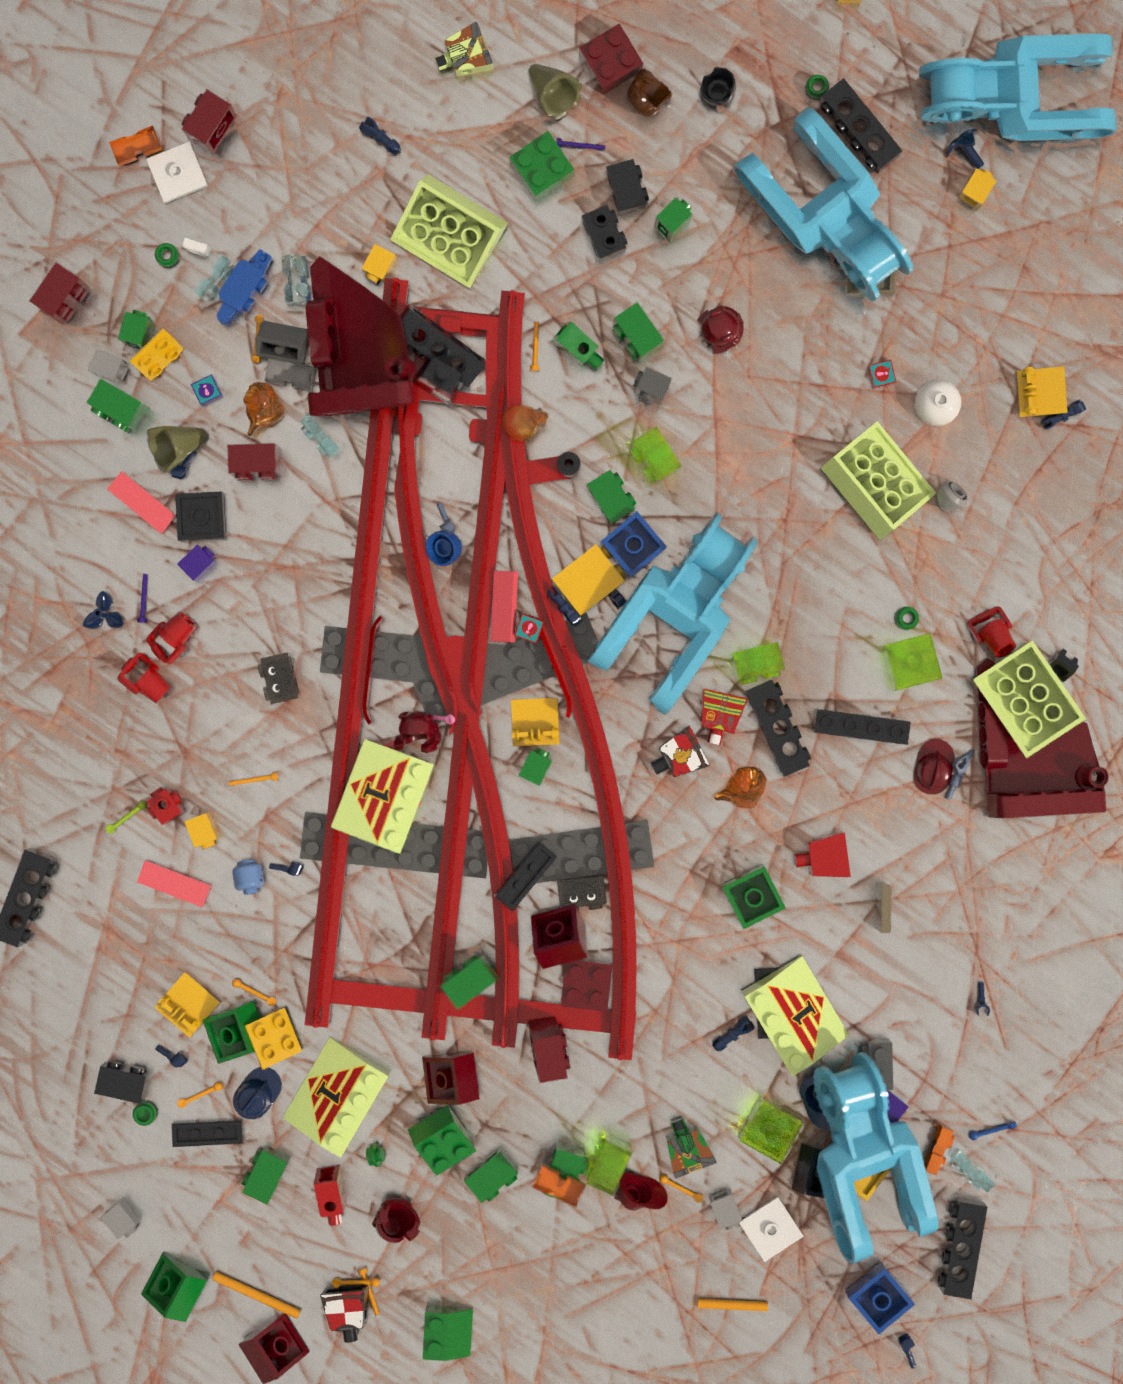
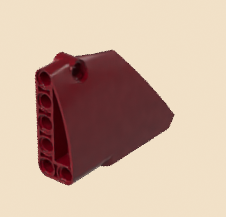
(354, 346)
(1047, 782)

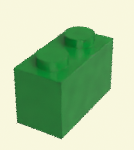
(673, 218)
(136, 329)
(611, 497)
(536, 766)
(265, 1175)
(491, 1176)

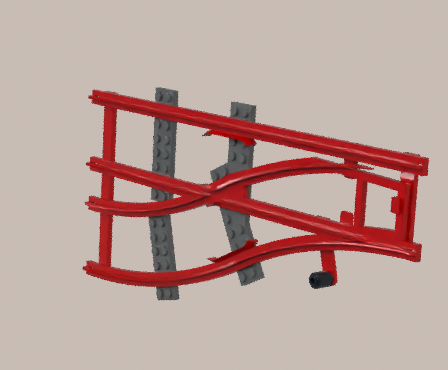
(456, 679)

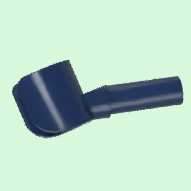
(180, 471)
(294, 869)
(981, 1000)
(176, 1061)
(906, 1344)

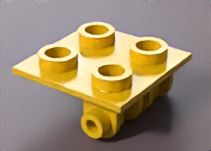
(157, 354)
(1041, 391)
(535, 722)
(187, 1004)
(273, 1038)

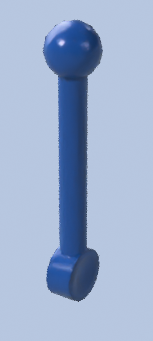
(974, 1135)

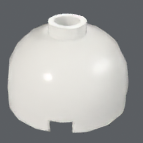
(937, 403)

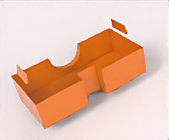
(144, 141)
(935, 1160)
(567, 1190)

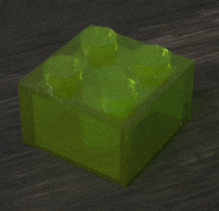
(655, 456)
(757, 661)
(912, 661)
(770, 1130)
(608, 1164)

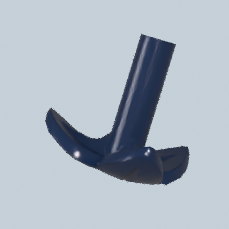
(967, 142)
(95, 618)

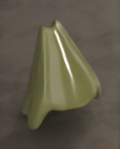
(555, 90)
(173, 444)

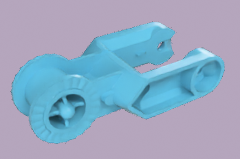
(1009, 88)
(838, 216)
(686, 600)
(864, 1146)

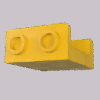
(589, 579)

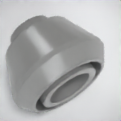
(951, 496)

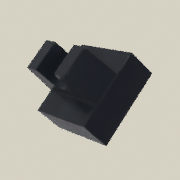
(1063, 666)

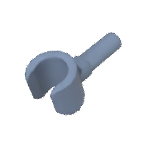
(447, 525)

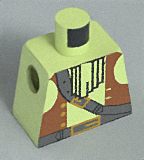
(466, 52)

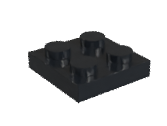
(200, 516)

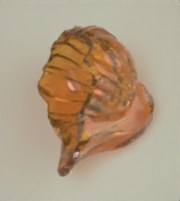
(262, 406)
(524, 421)
(744, 788)

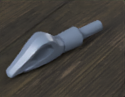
(959, 772)

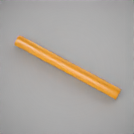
(256, 1295)

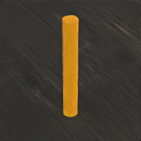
(732, 1304)

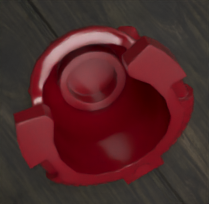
(721, 328)
(418, 726)
(396, 1221)

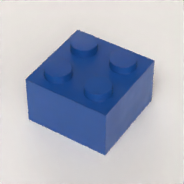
(633, 544)
(880, 1298)

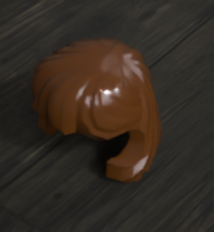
(647, 94)

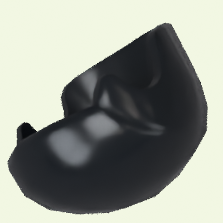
(718, 87)

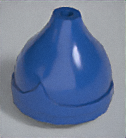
(443, 547)

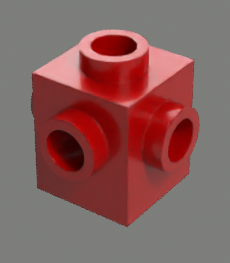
(173, 806)

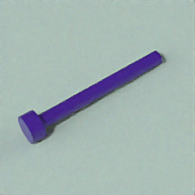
(582, 145)
(142, 619)

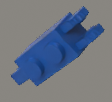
(242, 287)

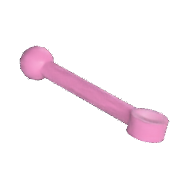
(449, 718)

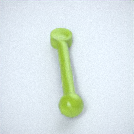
(111, 828)

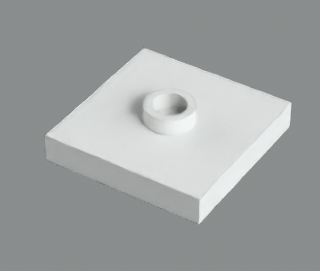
(177, 172)
(771, 1228)

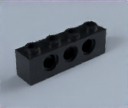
(859, 113)
(472, 361)
(861, 726)
(786, 763)
(45, 867)
(962, 1284)

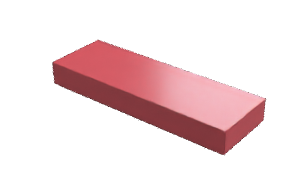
(141, 502)
(504, 606)
(174, 883)

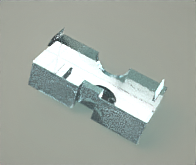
(221, 270)
(296, 289)
(312, 429)
(978, 1177)

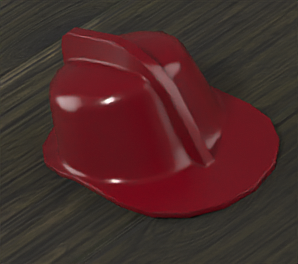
(934, 766)
(640, 1192)

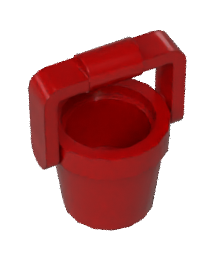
(173, 632)
(995, 633)
(151, 683)

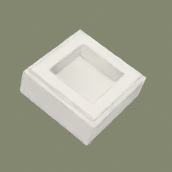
(196, 247)

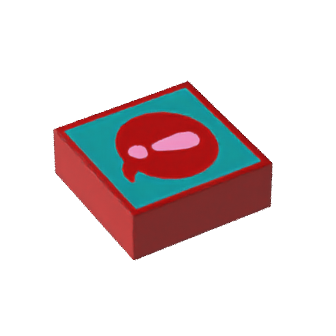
(882, 374)
(529, 628)

